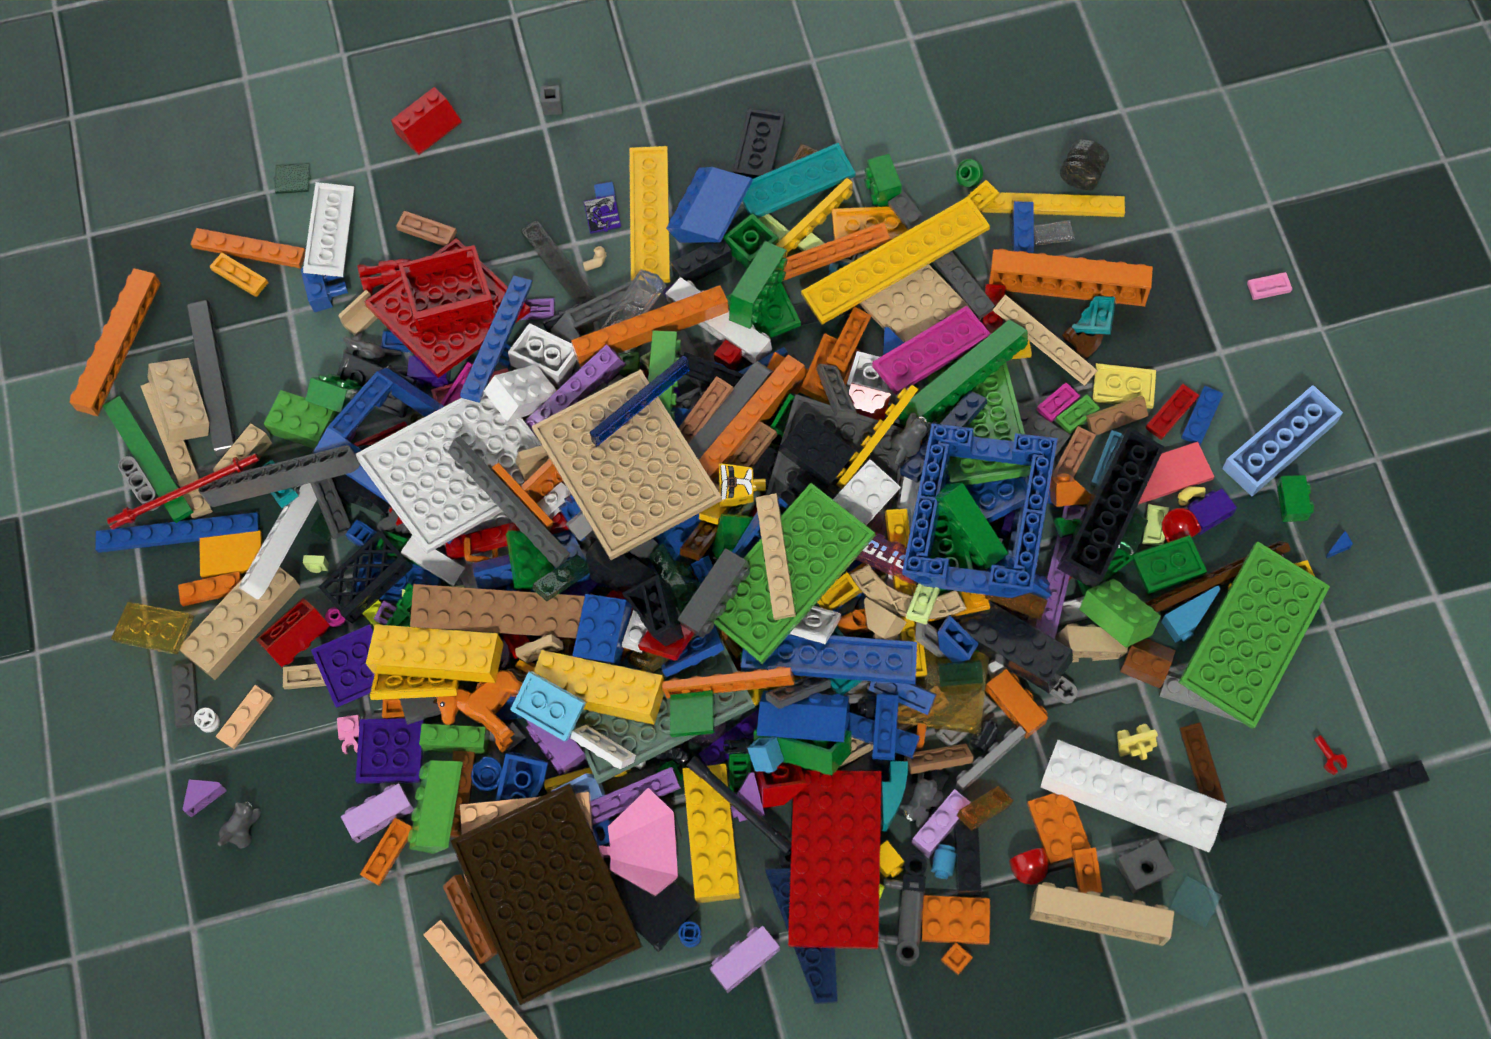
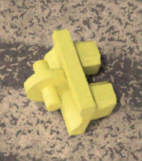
(1137, 744)

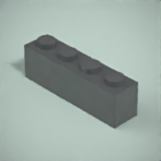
(714, 593)

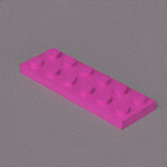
(930, 350)

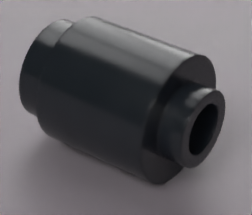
(867, 706)
(986, 737)

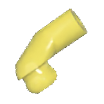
(1188, 493)

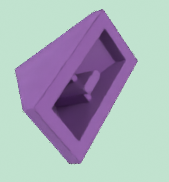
(201, 794)

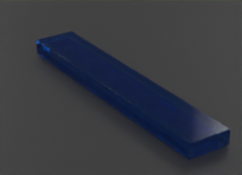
(639, 401)

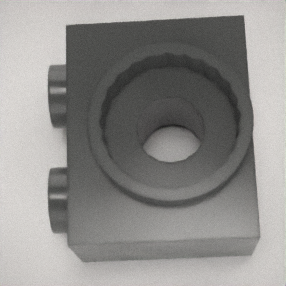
(1147, 853)

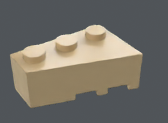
(1090, 642)

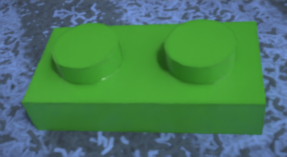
(1076, 414)

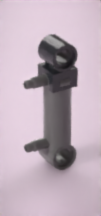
(911, 910)

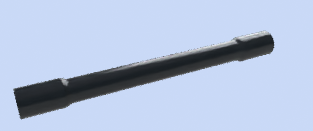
(774, 836)

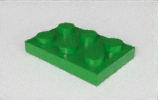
(526, 560)
(1169, 564)

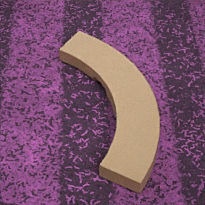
(899, 602)

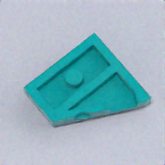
(1097, 317)

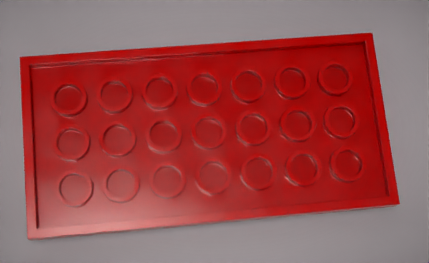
(836, 861)

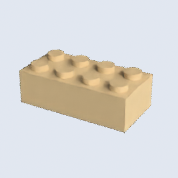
(178, 400)

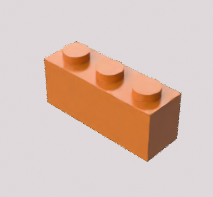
(1016, 702)

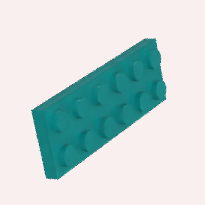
(797, 180)

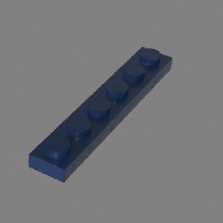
(960, 416)

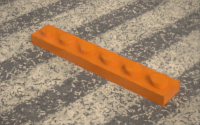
(248, 248)
(836, 250)
(730, 682)

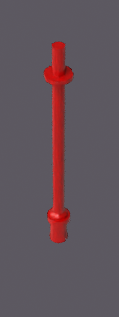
(129, 515)

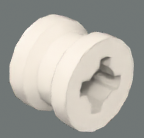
(205, 715)

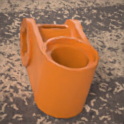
(854, 622)

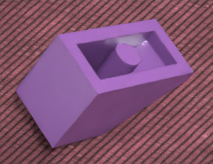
(750, 795)

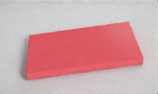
(1176, 471)

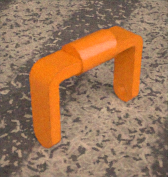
(477, 558)

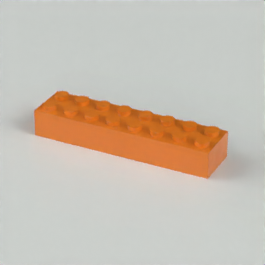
(1070, 277)

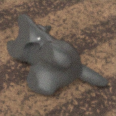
(366, 350)
(908, 442)
(924, 798)
(237, 828)

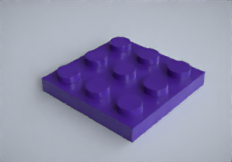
(344, 665)
(389, 751)

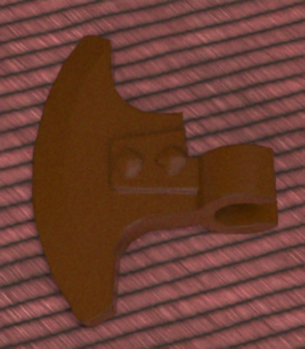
(1084, 344)

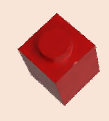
(728, 355)

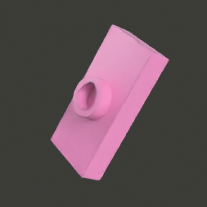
(1269, 286)

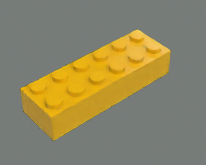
(435, 653)
(605, 686)
(711, 838)

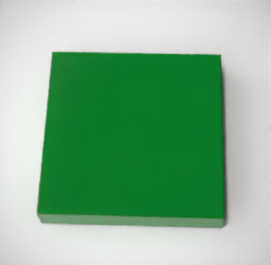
(692, 713)

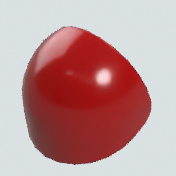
(1179, 524)
(1030, 866)

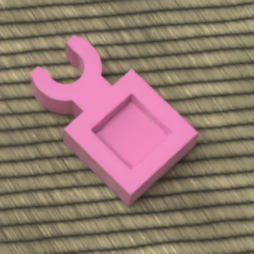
(348, 730)

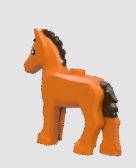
(484, 704)

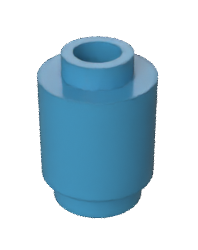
(944, 861)

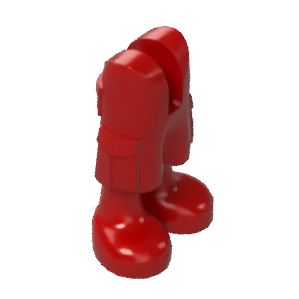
(388, 269)

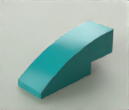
(893, 792)

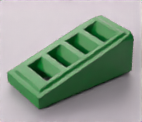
(737, 758)

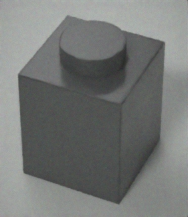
(551, 100)

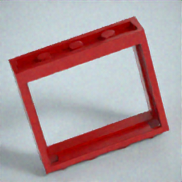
(451, 311)

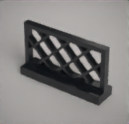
(373, 591)

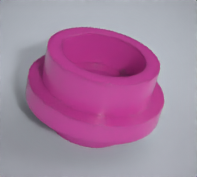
(334, 622)

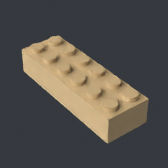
(235, 624)
(1102, 914)

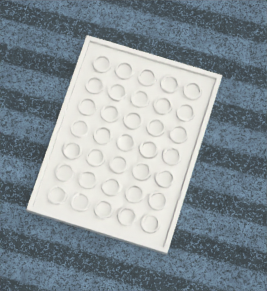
(431, 487)

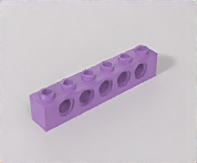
(597, 370)

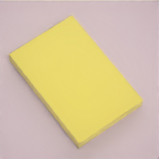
(1121, 383)

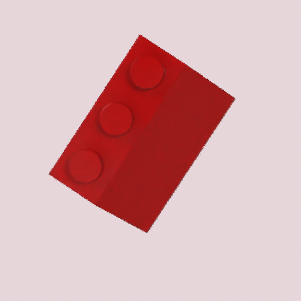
(426, 121)
(293, 632)

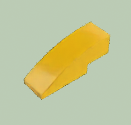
(841, 591)

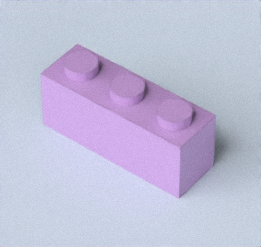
(377, 812)
(939, 824)
(744, 958)

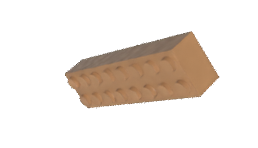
(495, 611)

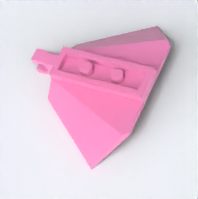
(644, 844)

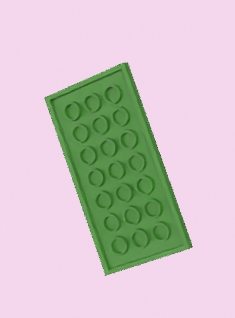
(997, 420)
(819, 547)
(1254, 635)

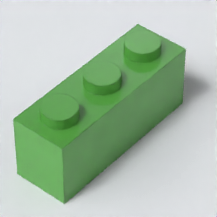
(454, 738)

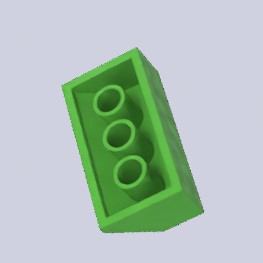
(435, 806)

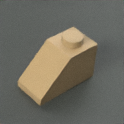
(882, 622)

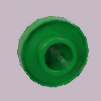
(969, 173)

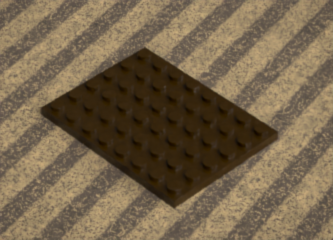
(546, 894)

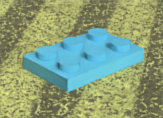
(548, 706)

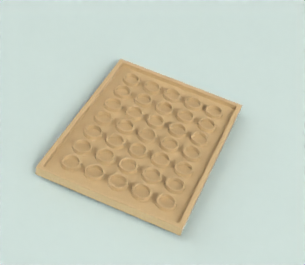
(636, 478)

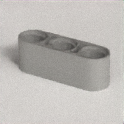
(135, 476)

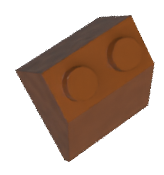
(1148, 662)

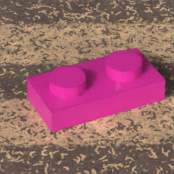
(1058, 402)

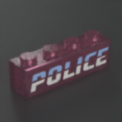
(885, 557)

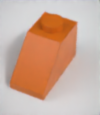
(1067, 491)

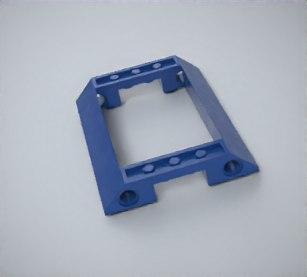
(373, 394)
(960, 442)

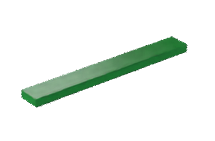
(146, 457)

